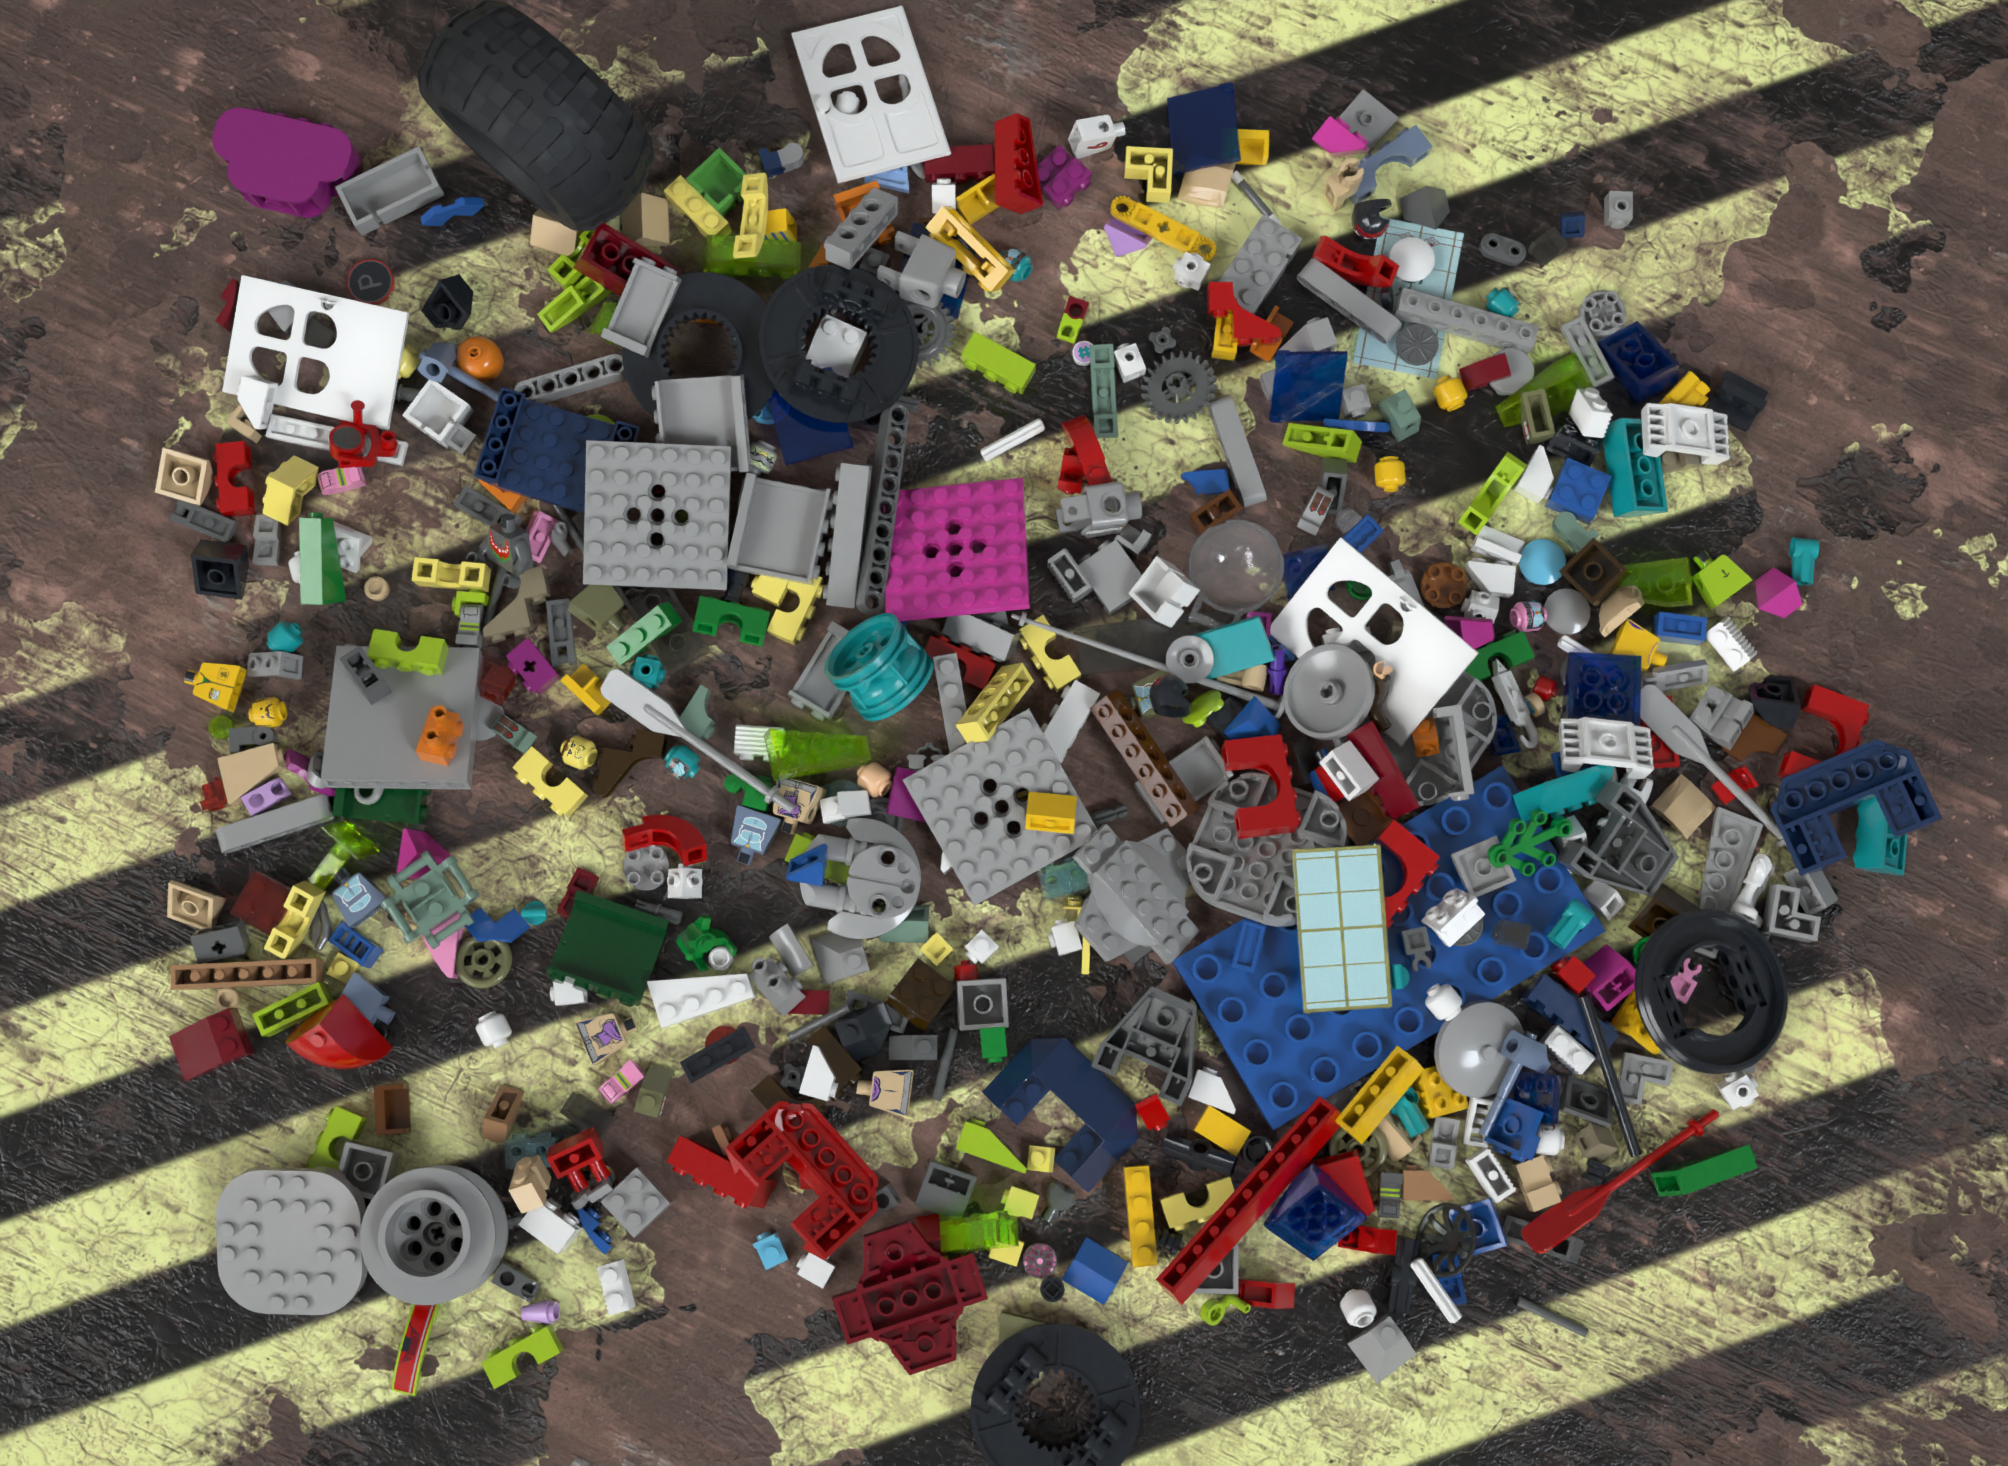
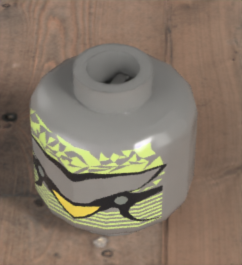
(762, 457)

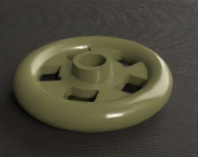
(489, 979)
(1377, 1140)

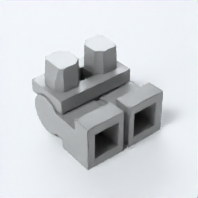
(1721, 716)

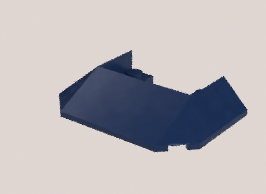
(1842, 782)
(1088, 1092)

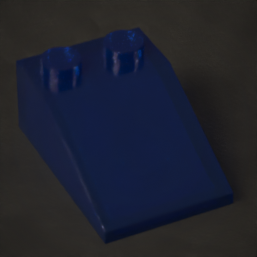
(1639, 361)

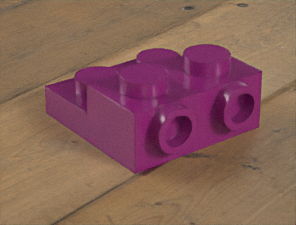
(1062, 177)

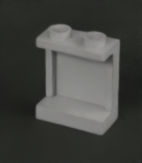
(1111, 575)

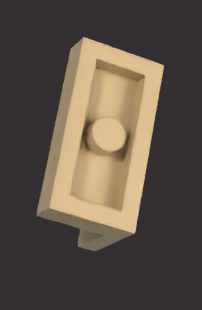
(1397, 1137)

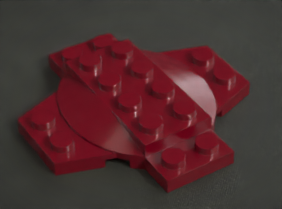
(909, 1297)

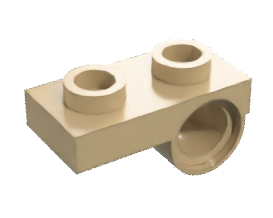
(1249, 678)

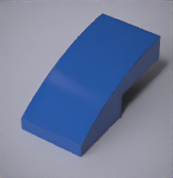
(1452, 1285)

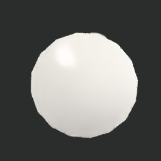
(1414, 257)

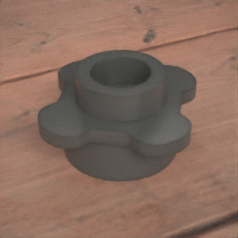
(1160, 346)
(789, 1071)

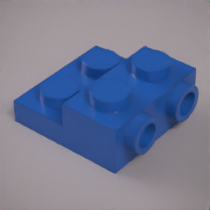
(1516, 1130)

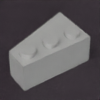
(1314, 336)

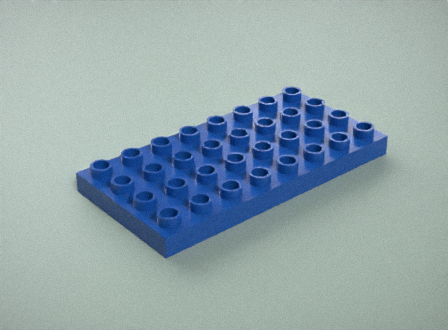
(1298, 1056)

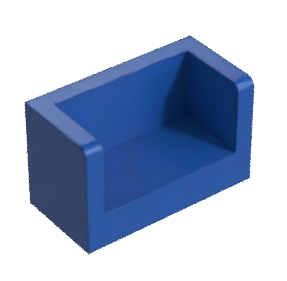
(1679, 628)

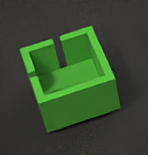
(718, 182)

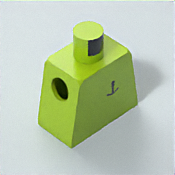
(1718, 579)

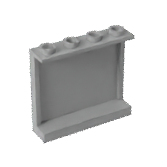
(704, 413)
(780, 530)
(1460, 751)

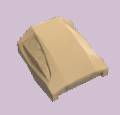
(1207, 185)
(1619, 607)
(1683, 806)

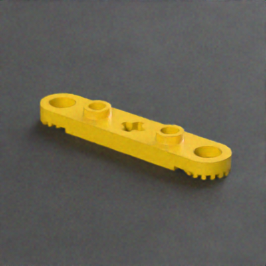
(1147, 221)

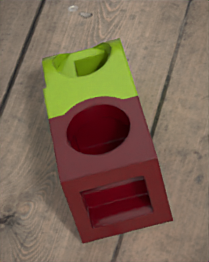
(1072, 319)

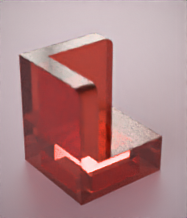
(214, 796)

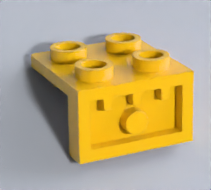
(1629, 1022)
(1435, 1096)

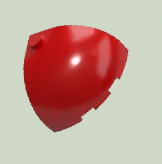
(338, 1037)

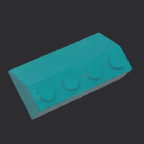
(1636, 478)
(1564, 792)
(1876, 846)

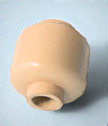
(874, 779)

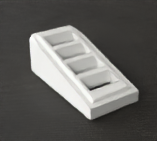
(1470, 1119)

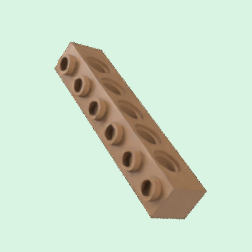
(247, 974)

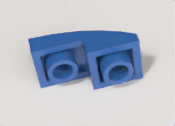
(590, 1221)

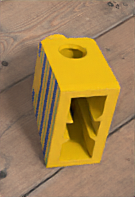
(780, 226)

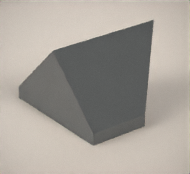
(1425, 207)

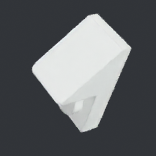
(845, 806)

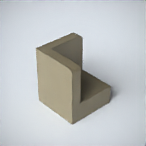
(1596, 1142)

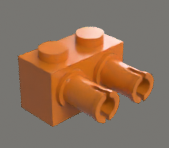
(440, 736)

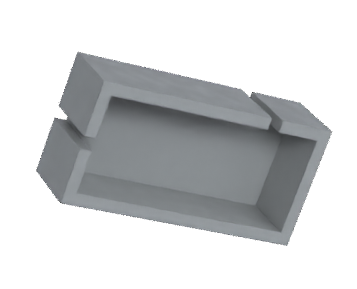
(390, 191)
(1261, 263)

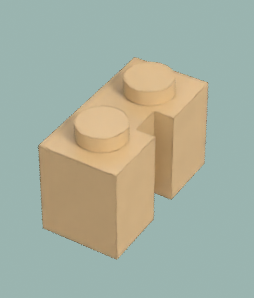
(529, 1183)
(1536, 1183)

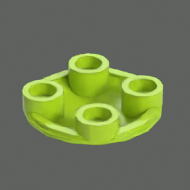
(1203, 706)

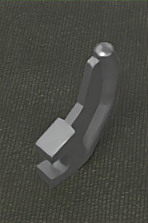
(321, 927)

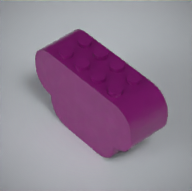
(285, 160)

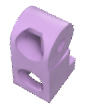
(266, 796)

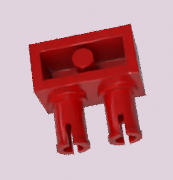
(575, 1153)

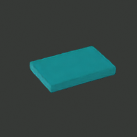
(1238, 646)

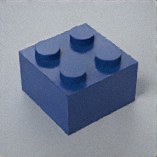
(1578, 490)

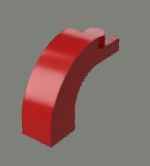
(1355, 267)
(1087, 449)
(668, 832)

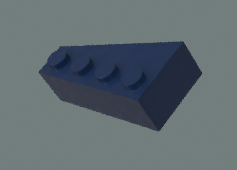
(1563, 1009)

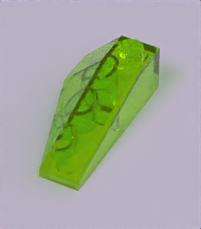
(1560, 384)
(1662, 582)

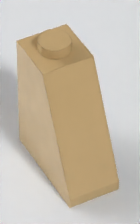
(250, 770)

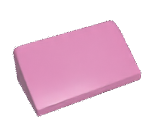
(540, 534)

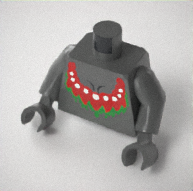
(508, 547)

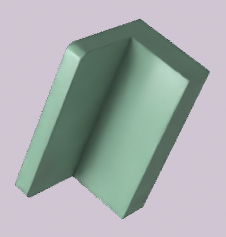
(912, 929)

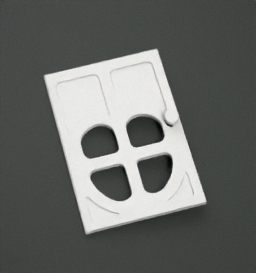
(883, 133)
(360, 362)
(1423, 659)

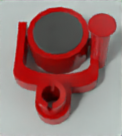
(348, 441)

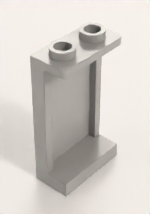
(642, 307)
(813, 687)
(1199, 770)

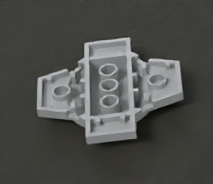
(1135, 895)

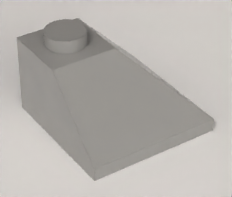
(840, 957)
(1381, 1348)

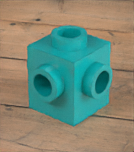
(656, 674)

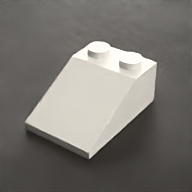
(837, 346)

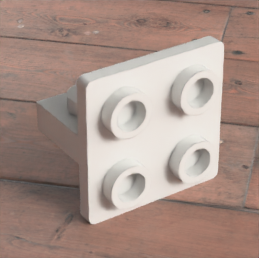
(351, 546)
(1453, 916)

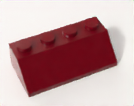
(610, 258)
(1391, 786)

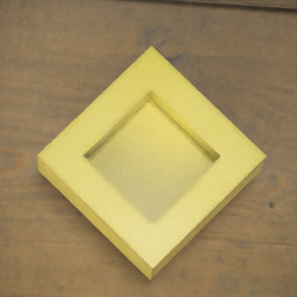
(936, 948)
(343, 968)
(1040, 1158)

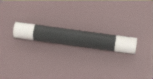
(1253, 197)

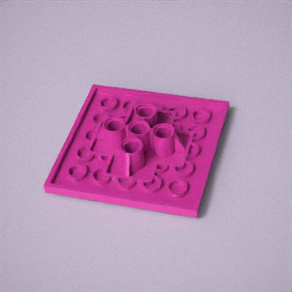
(988, 520)

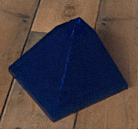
(1602, 687)
(1314, 1213)

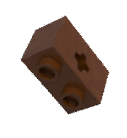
(1215, 512)

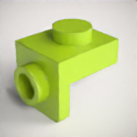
(474, 596)

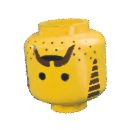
(268, 712)

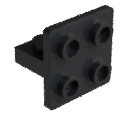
(1738, 400)
(1571, 444)

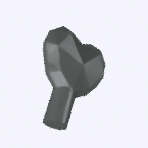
(1058, 1199)

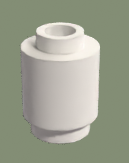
(847, 103)

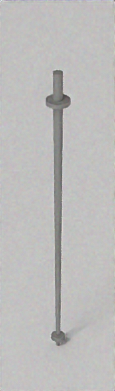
(1277, 706)

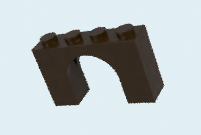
(841, 1062)

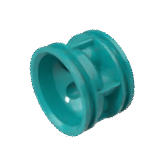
(879, 667)

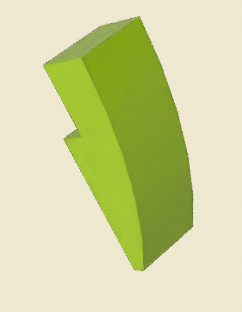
(572, 303)

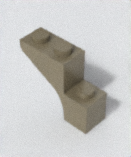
(517, 616)

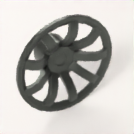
(1451, 1239)

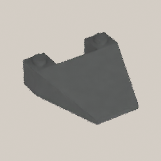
(1628, 850)
(1159, 1033)

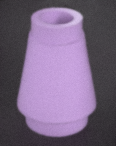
(542, 1312)

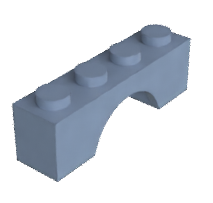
(1407, 149)

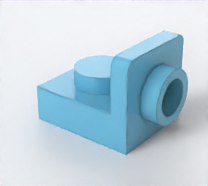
(770, 1249)

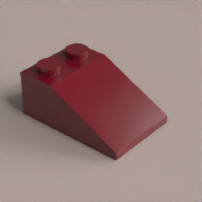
(211, 1043)

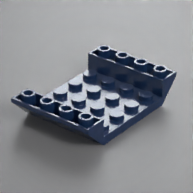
(542, 449)

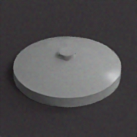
(1329, 691)
(1470, 1048)

